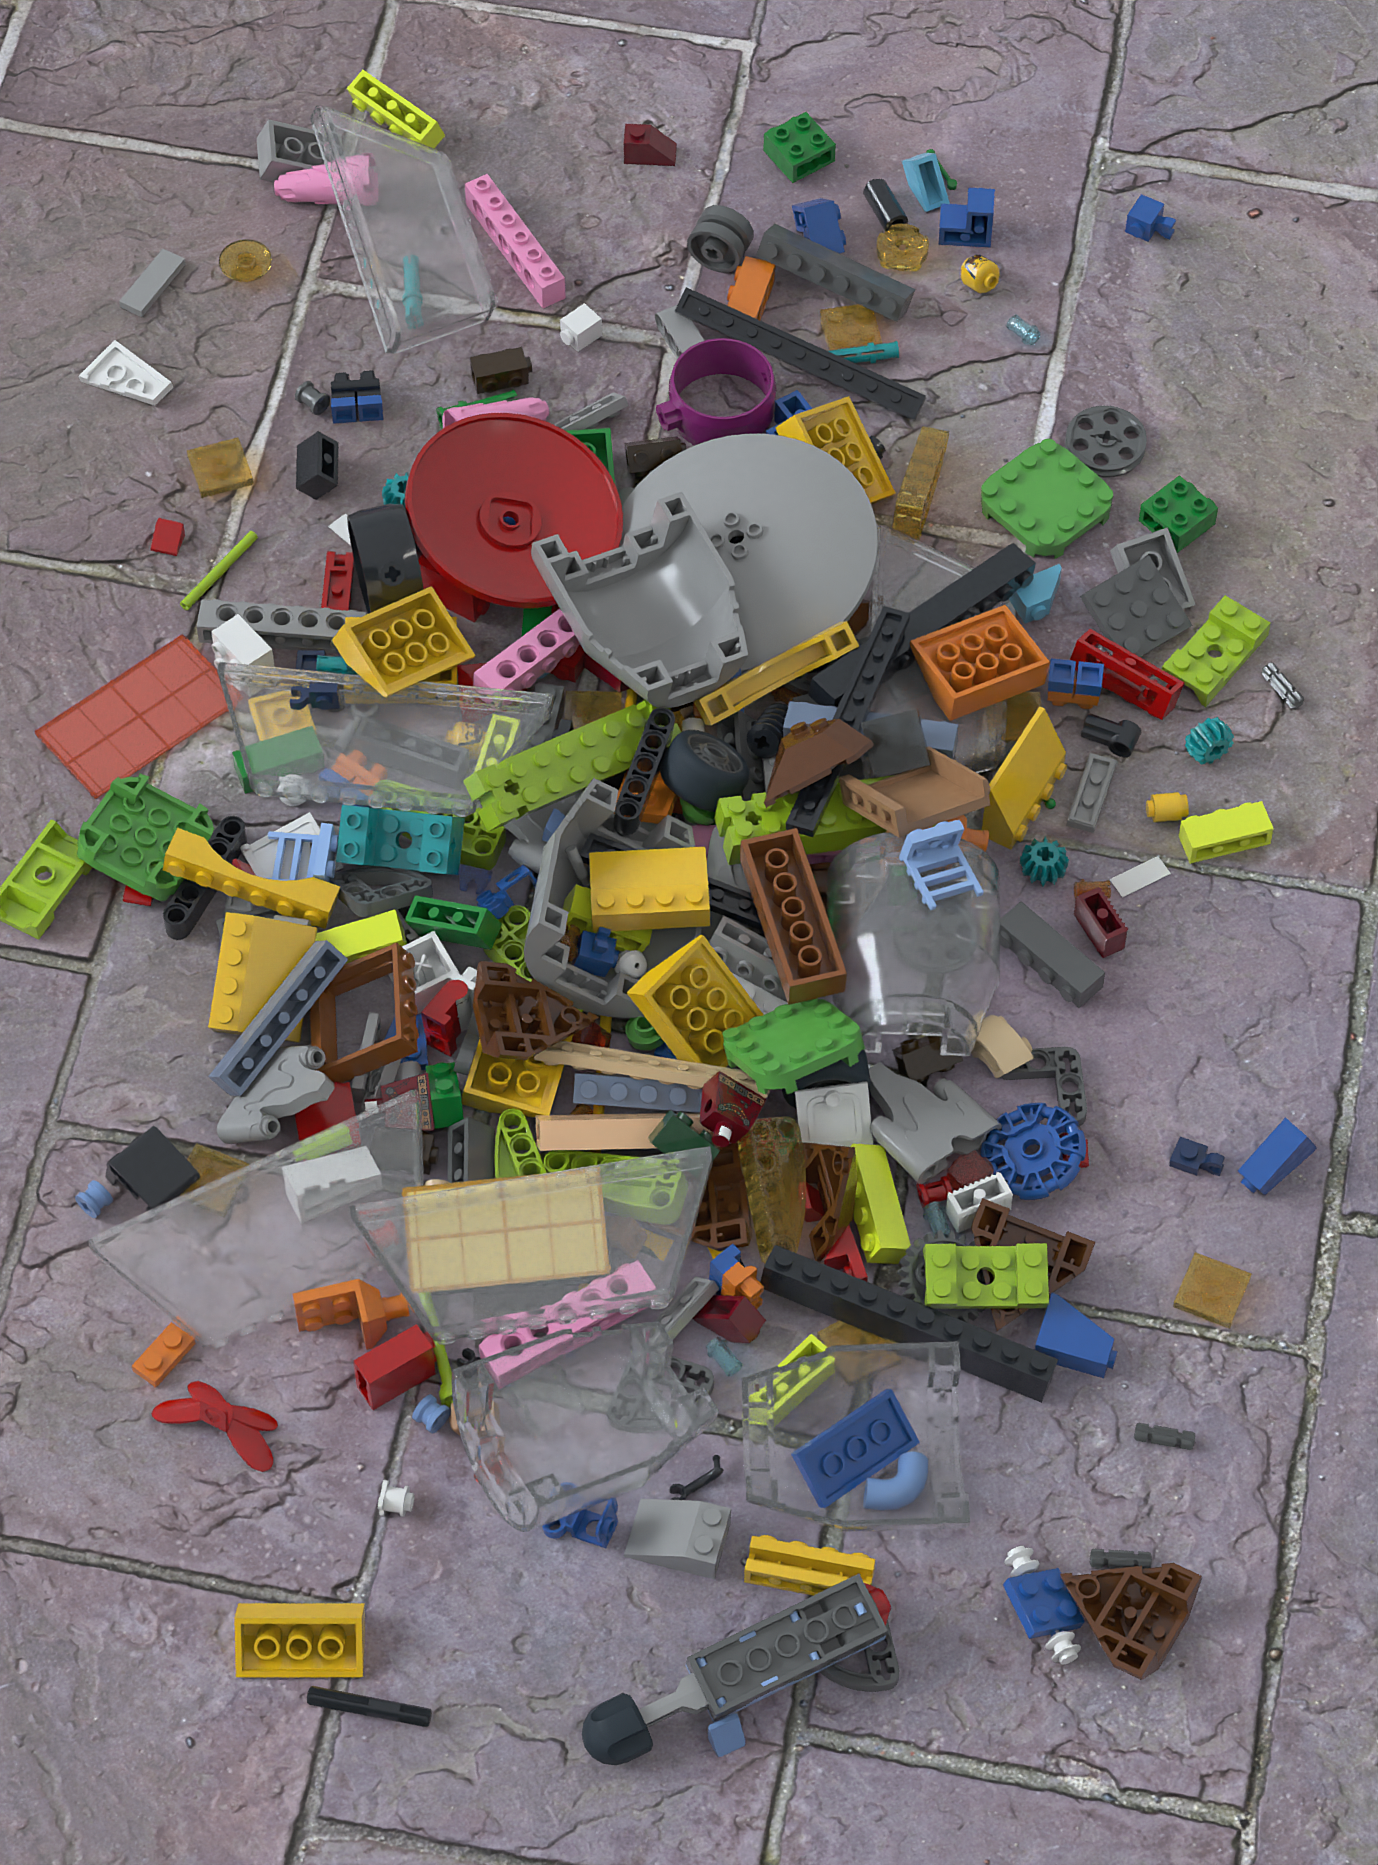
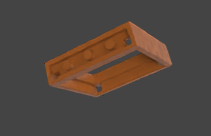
(352, 975)

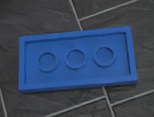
(855, 1448)

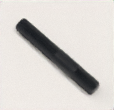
(369, 1706)

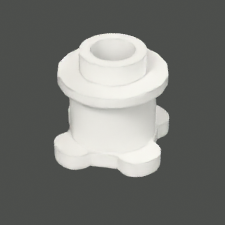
(395, 1499)

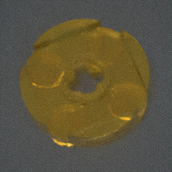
(902, 260)

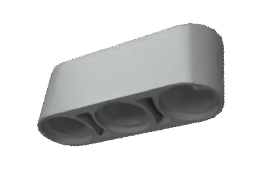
(677, 330)

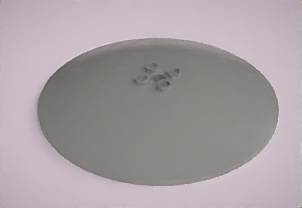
(802, 524)

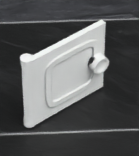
(262, 853)
(835, 1114)

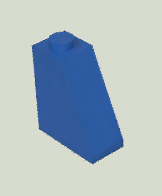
(1276, 1158)
(1075, 1339)

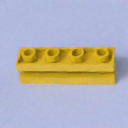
(802, 1567)

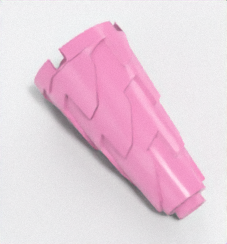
(306, 186)
(527, 406)

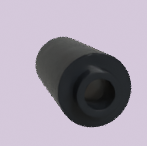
(884, 203)

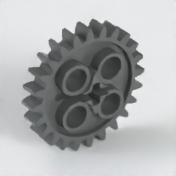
(916, 1283)

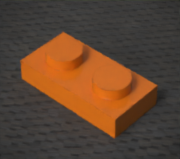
(163, 1354)

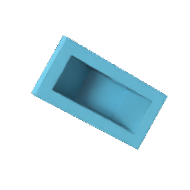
(926, 180)
(1037, 598)

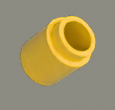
(1167, 807)

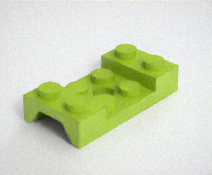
(1229, 630)
(30, 902)
(1017, 1270)

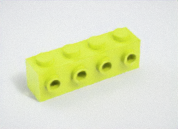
(393, 110)
(878, 1208)

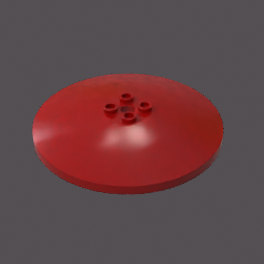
(517, 470)

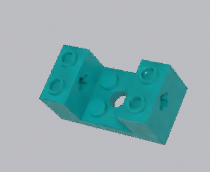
(373, 836)

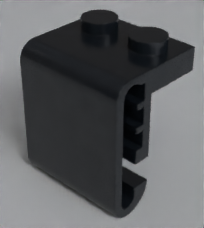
(152, 1169)

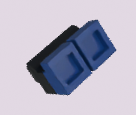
(348, 392)

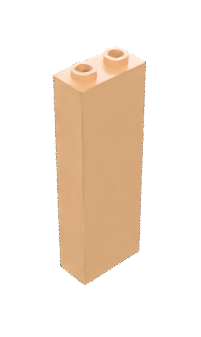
(600, 1131)

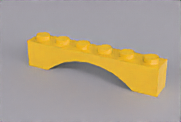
(776, 672)
(195, 860)

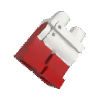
(450, 1011)

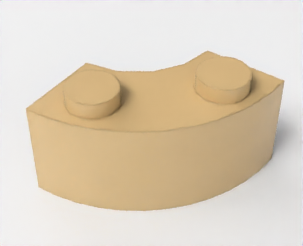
(1001, 1046)

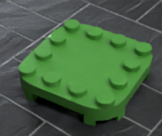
(1046, 498)
(133, 831)
(792, 1043)

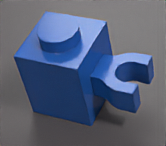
(1147, 218)
(596, 952)

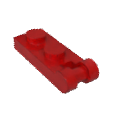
(338, 581)

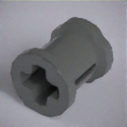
(312, 398)

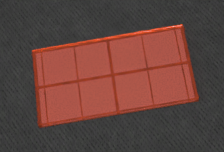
(136, 716)

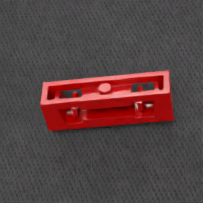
(1129, 675)

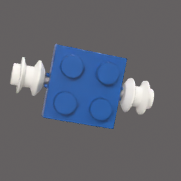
(1043, 1604)

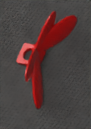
(239, 1422)

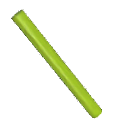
(218, 570)

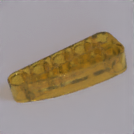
(920, 482)
(782, 1178)

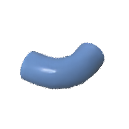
(901, 1489)

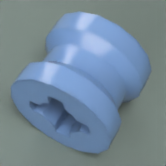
(94, 1199)
(431, 1413)

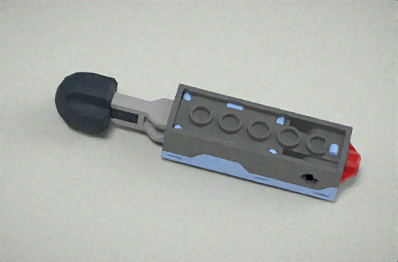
(748, 1667)

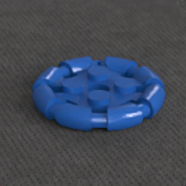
(1048, 1157)

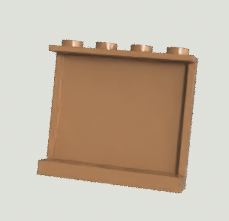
(918, 795)

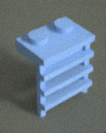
(934, 849)
(321, 857)

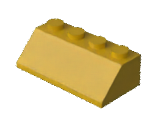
(299, 1639)

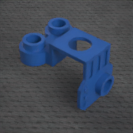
(500, 902)
(577, 1524)

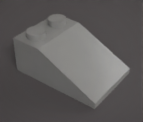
(286, 149)
(1164, 556)
(680, 1535)

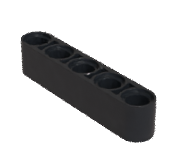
(639, 781)
(190, 911)

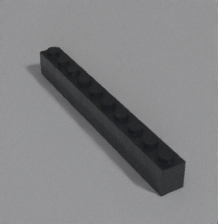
(965, 598)
(906, 1321)

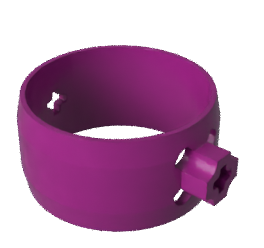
(714, 358)

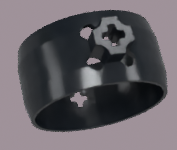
(384, 555)

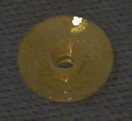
(245, 260)

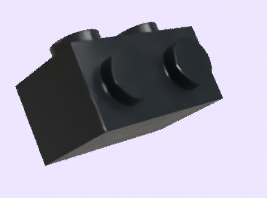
(317, 465)

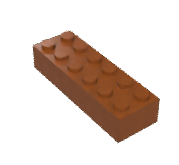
(793, 916)

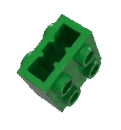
(799, 147)
(1180, 510)

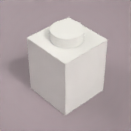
(580, 327)

